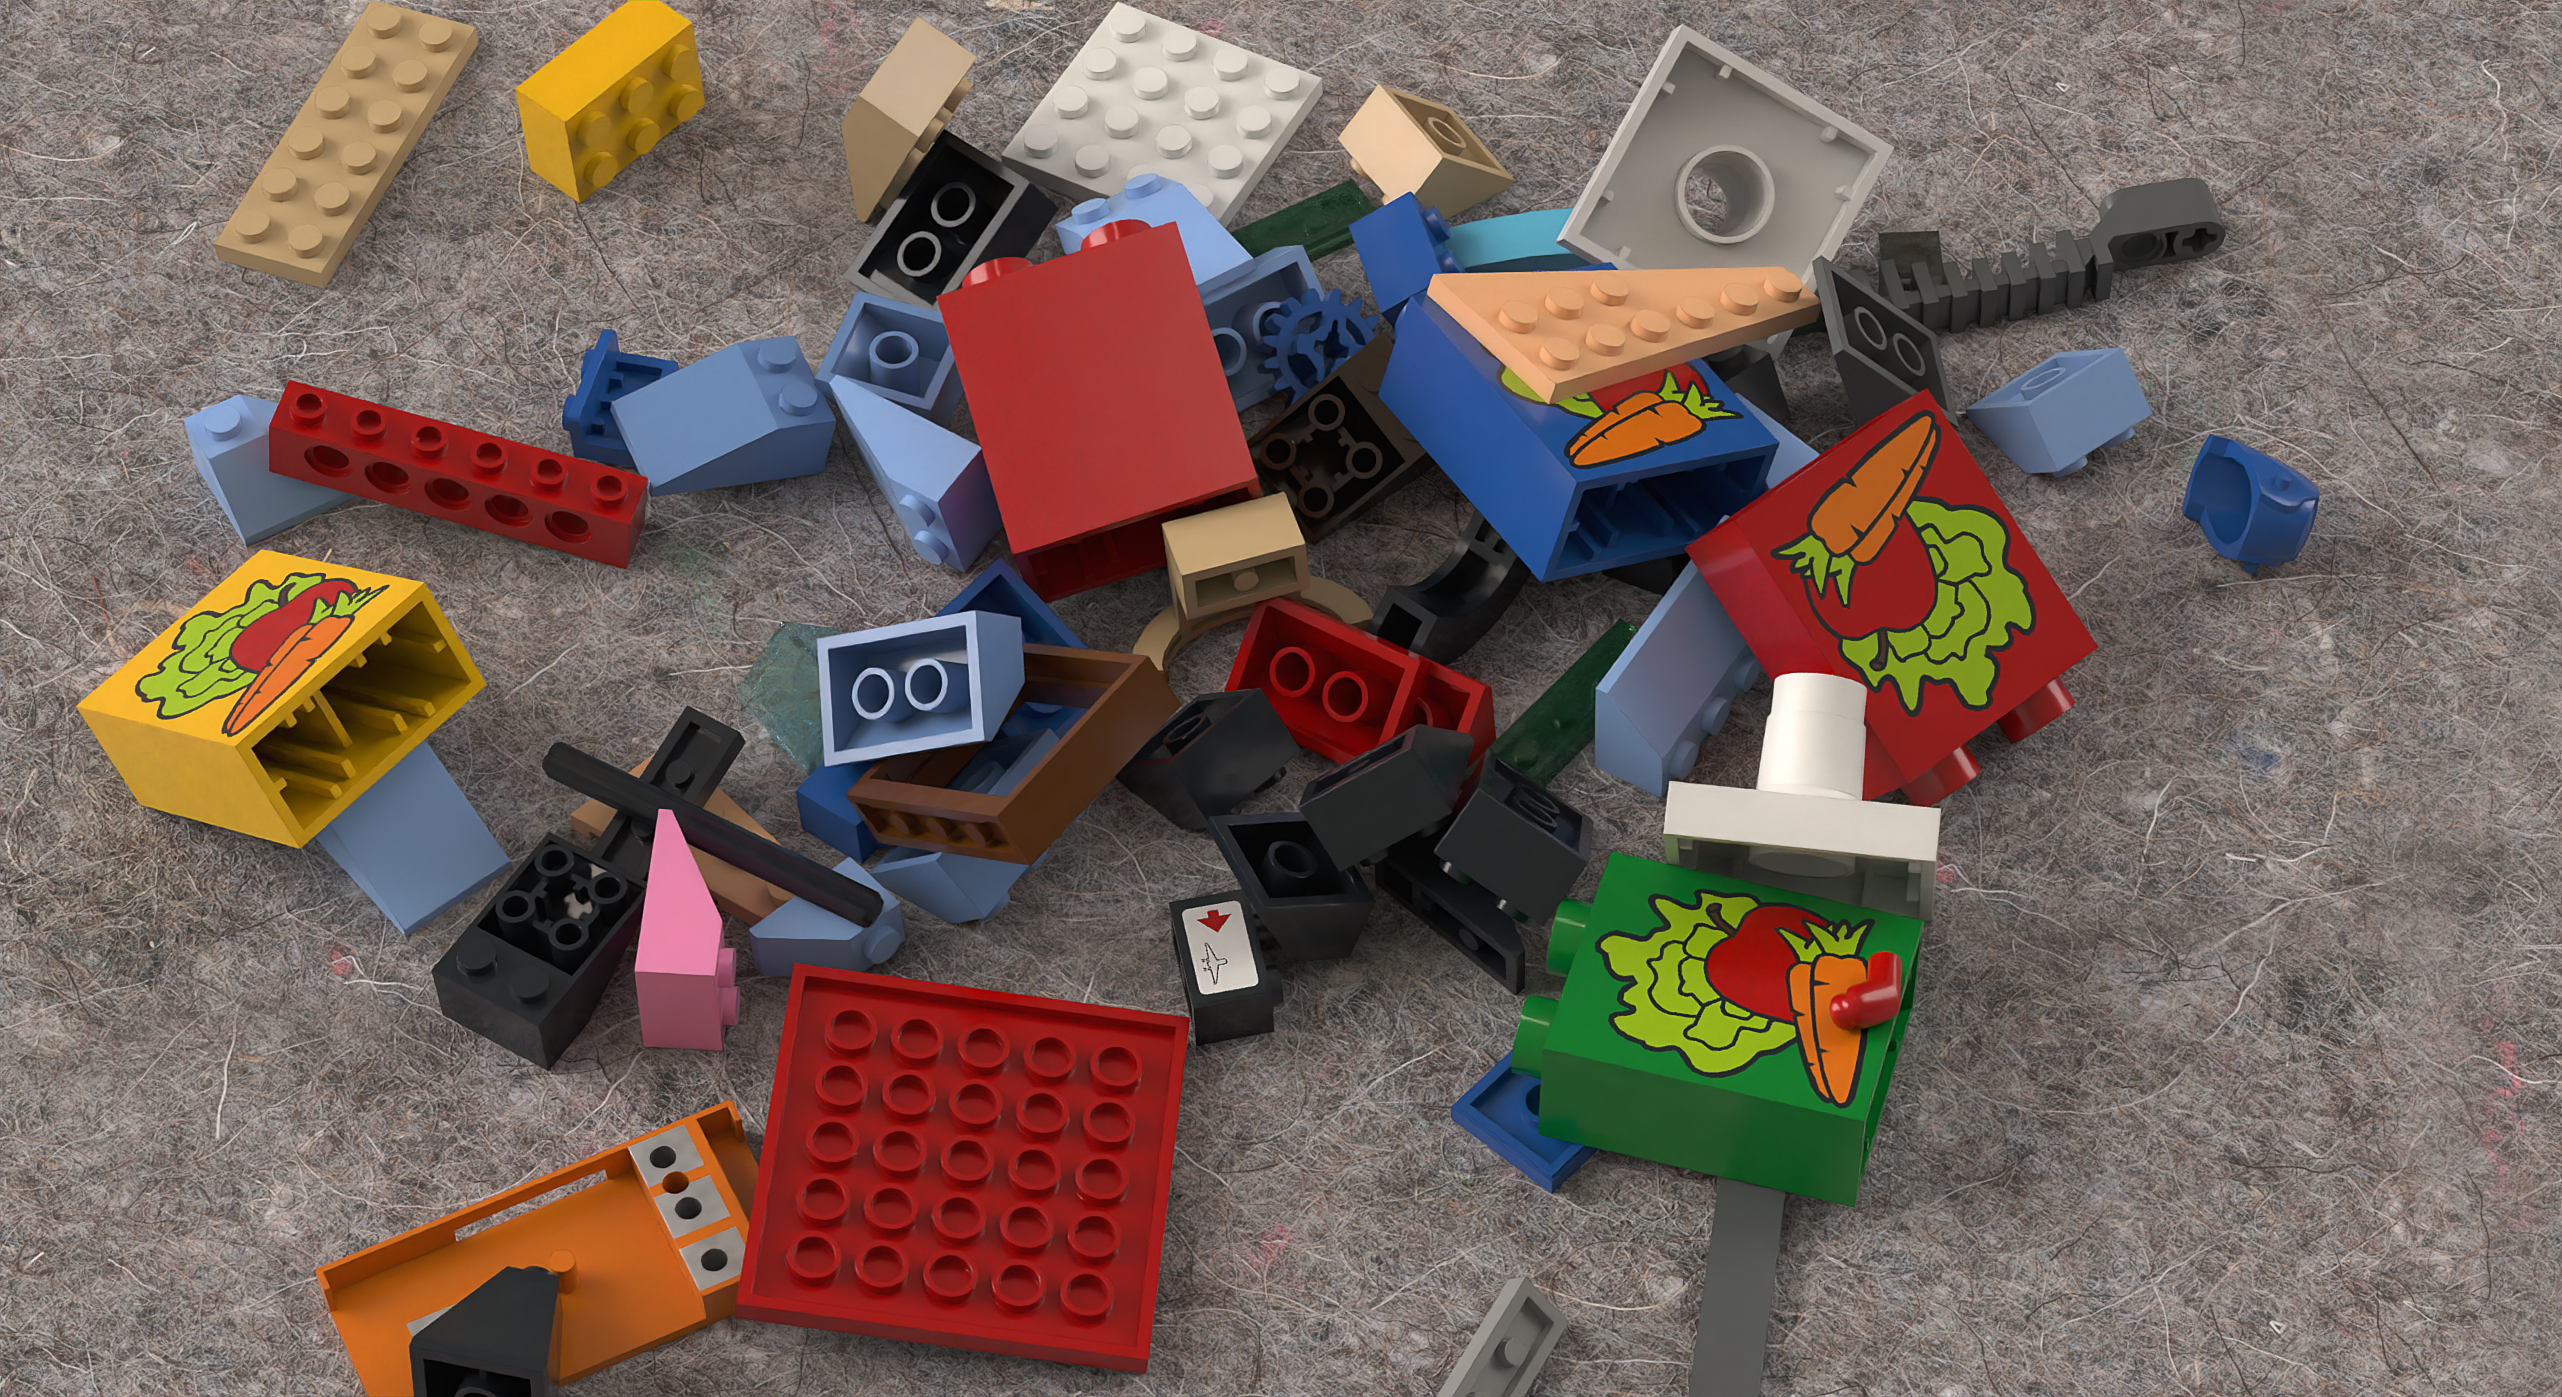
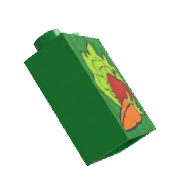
(1708, 1027)

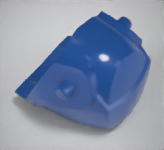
(2250, 503)

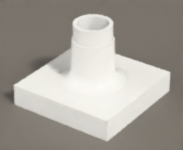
(1780, 158)
(1807, 814)

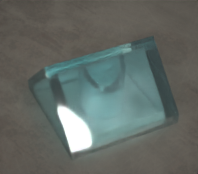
(785, 692)

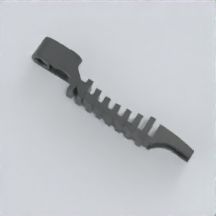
(2135, 230)

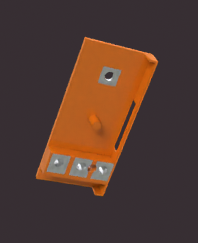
(634, 1254)

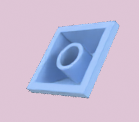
(233, 458)

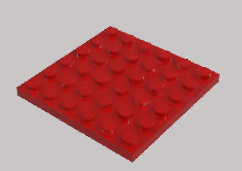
(965, 1169)

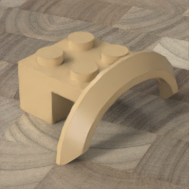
(1228, 563)

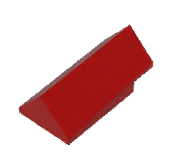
(1349, 688)

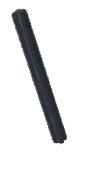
(715, 835)

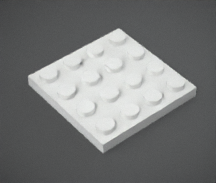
(1166, 105)

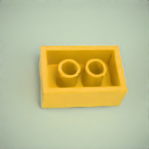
(610, 96)

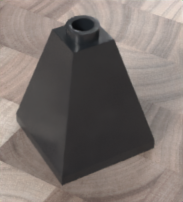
(494, 1340)

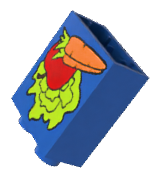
(1584, 478)

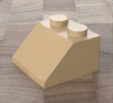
(1421, 149)

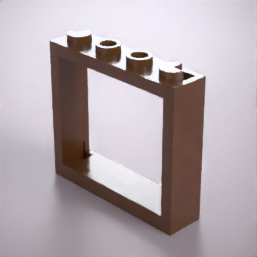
(1127, 705)

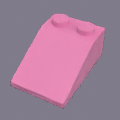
(681, 955)

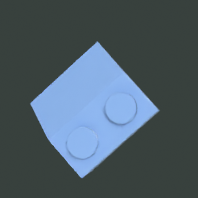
(2063, 410)

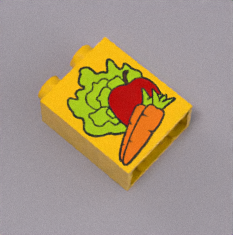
(282, 696)

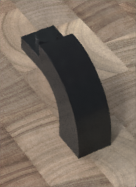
(1457, 601)

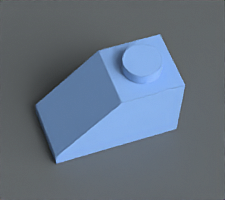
(818, 937)

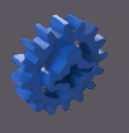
(1298, 350)

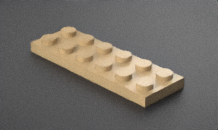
(346, 144)

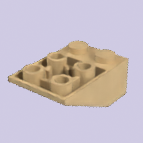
(903, 113)

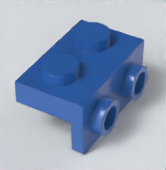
(605, 378)

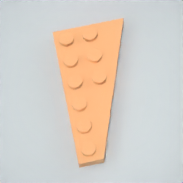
(1609, 326)

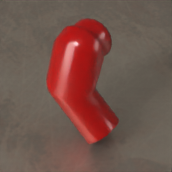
(1871, 1000)

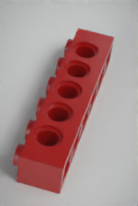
(457, 474)

